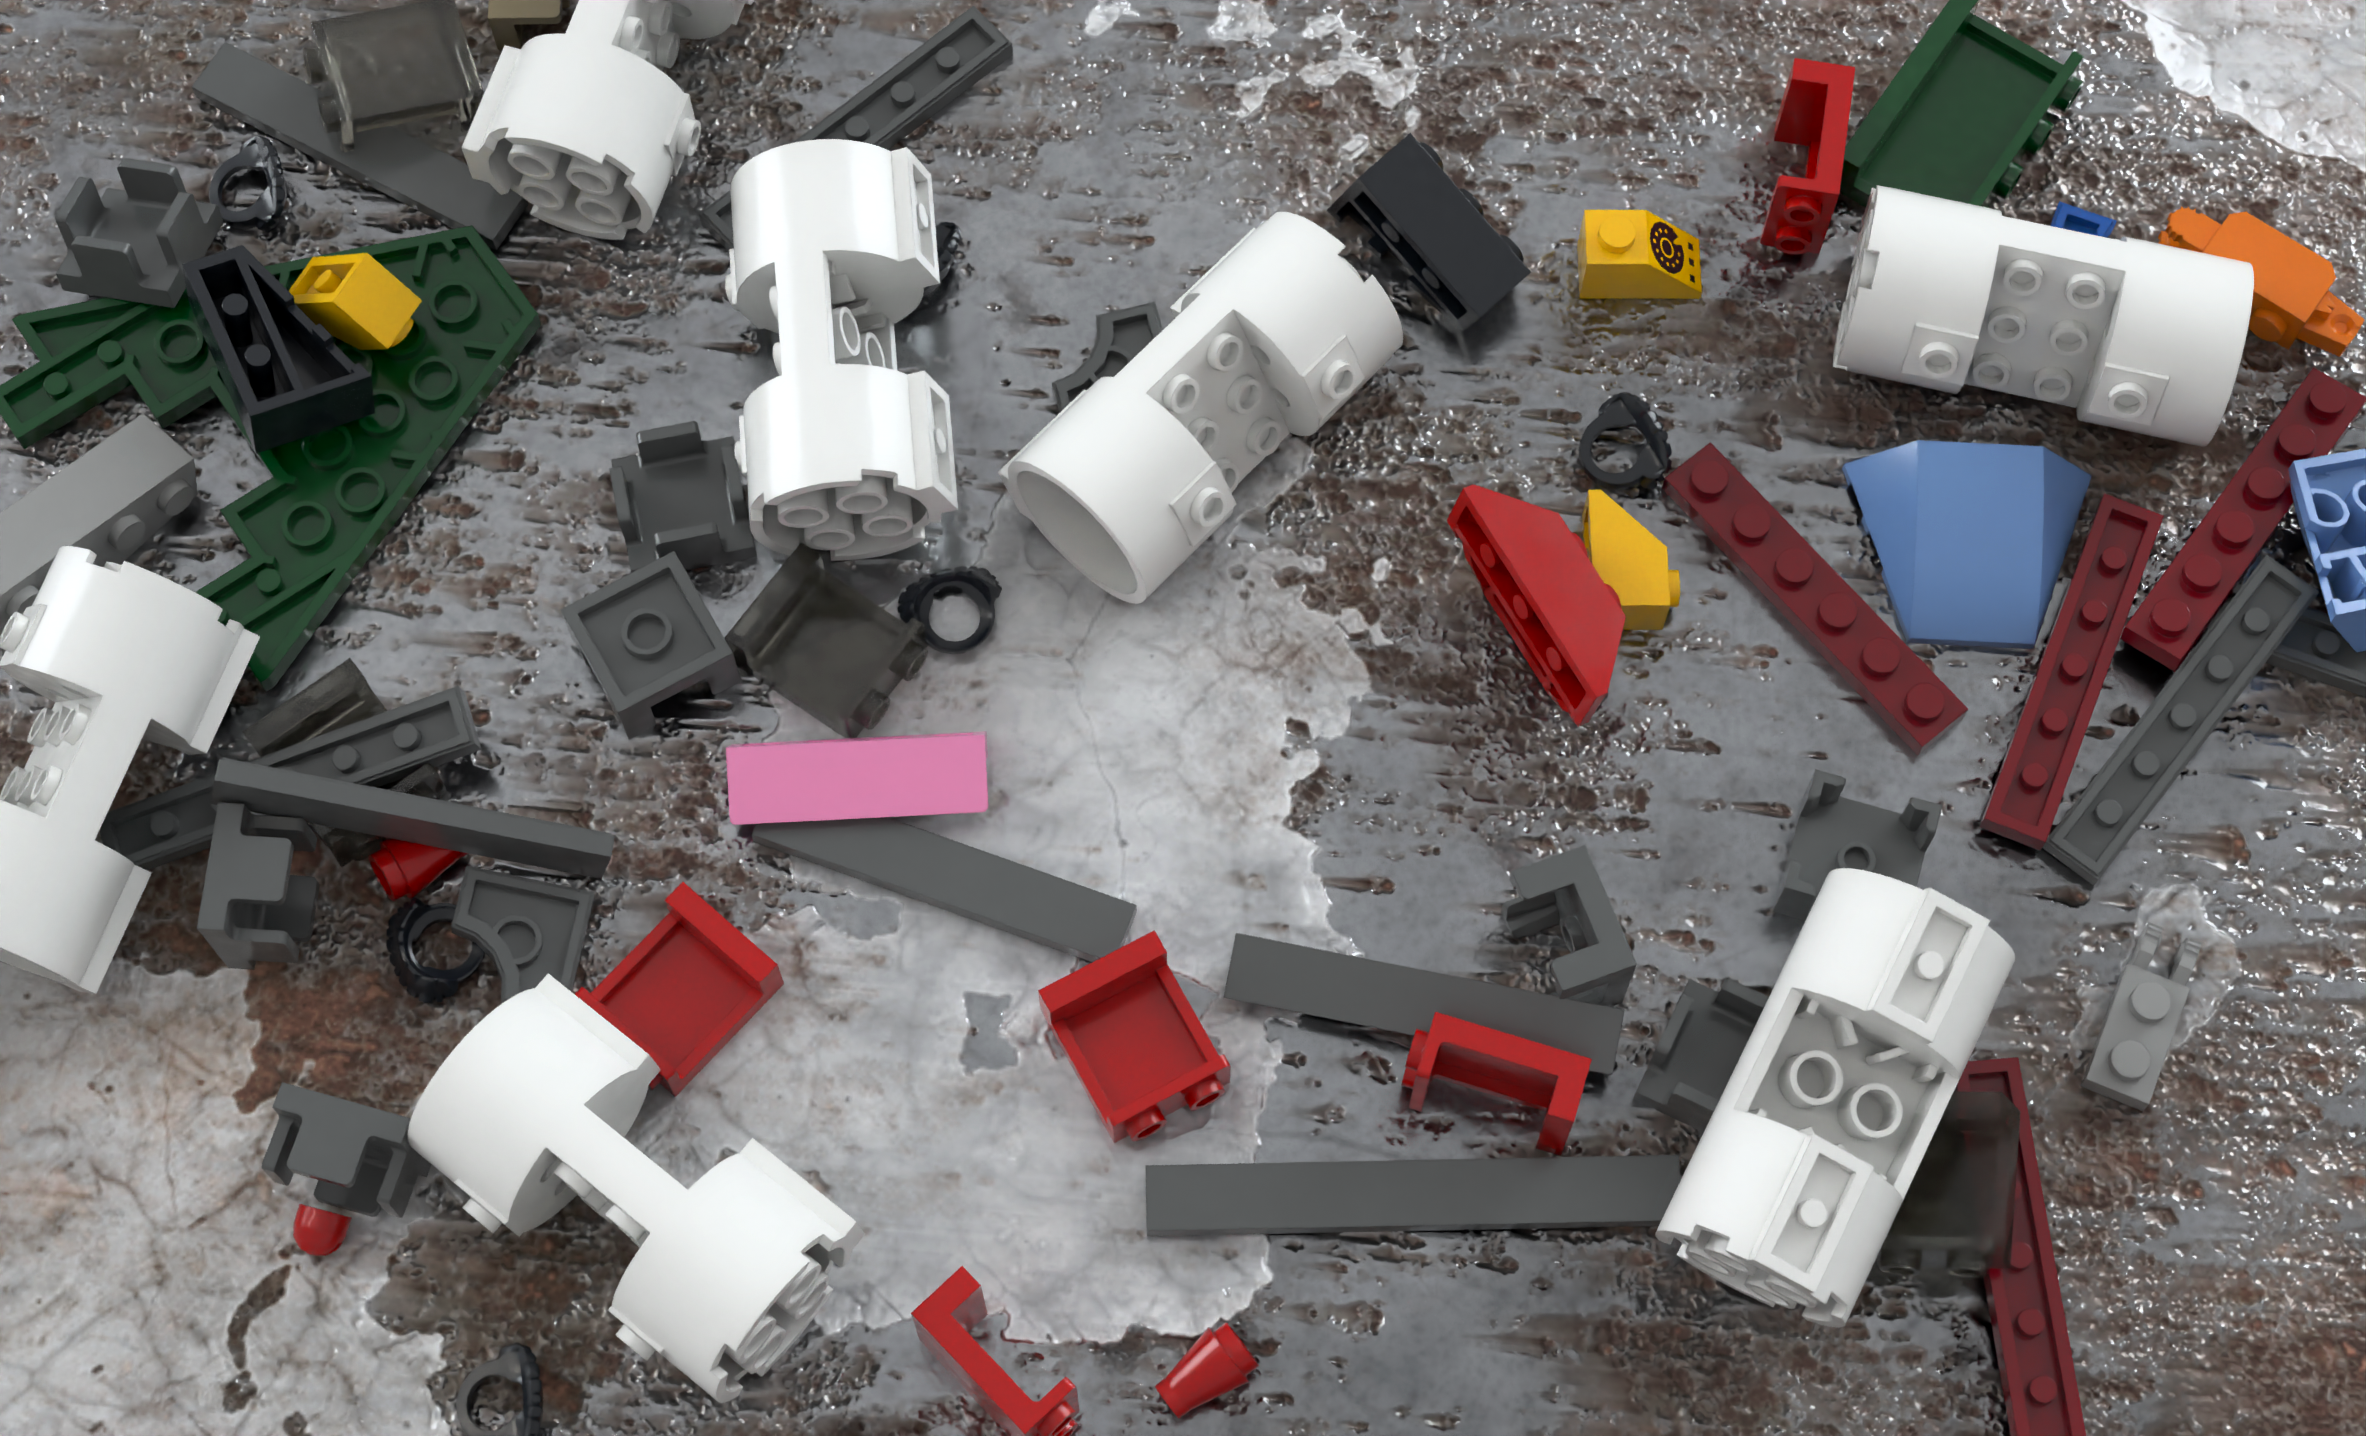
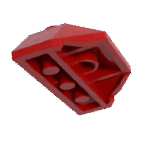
(1543, 594)

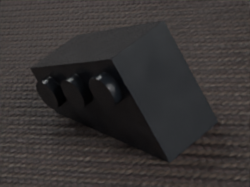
(1433, 232)
(270, 354)

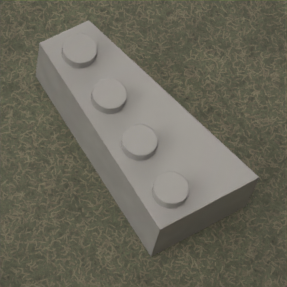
(99, 503)

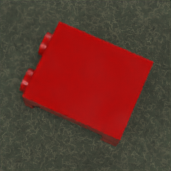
(1815, 116)
(686, 988)
(1134, 1039)
(1499, 1067)
(944, 1329)

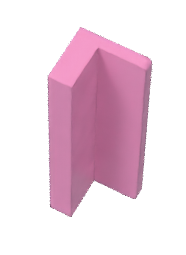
(857, 778)

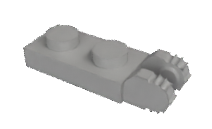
(2140, 1023)

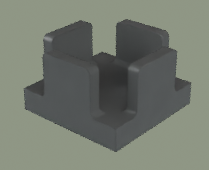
(134, 239)
(682, 499)
(248, 897)
(1700, 1051)
(348, 1147)

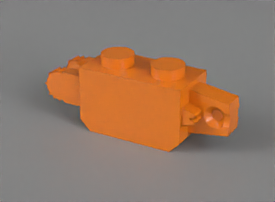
(2289, 279)

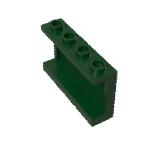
(1960, 114)

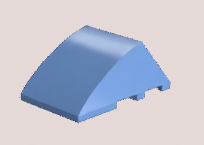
(2332, 519)
(1969, 536)

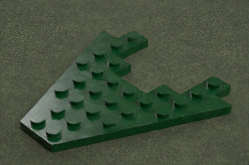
(328, 491)

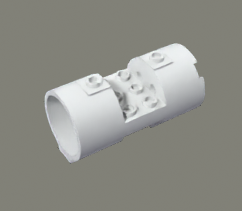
(590, 117)
(830, 258)
(2045, 313)
(1152, 455)
(123, 665)
(1838, 1094)
(541, 1114)

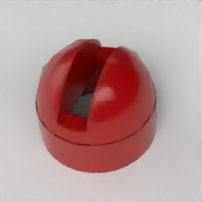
(319, 1230)

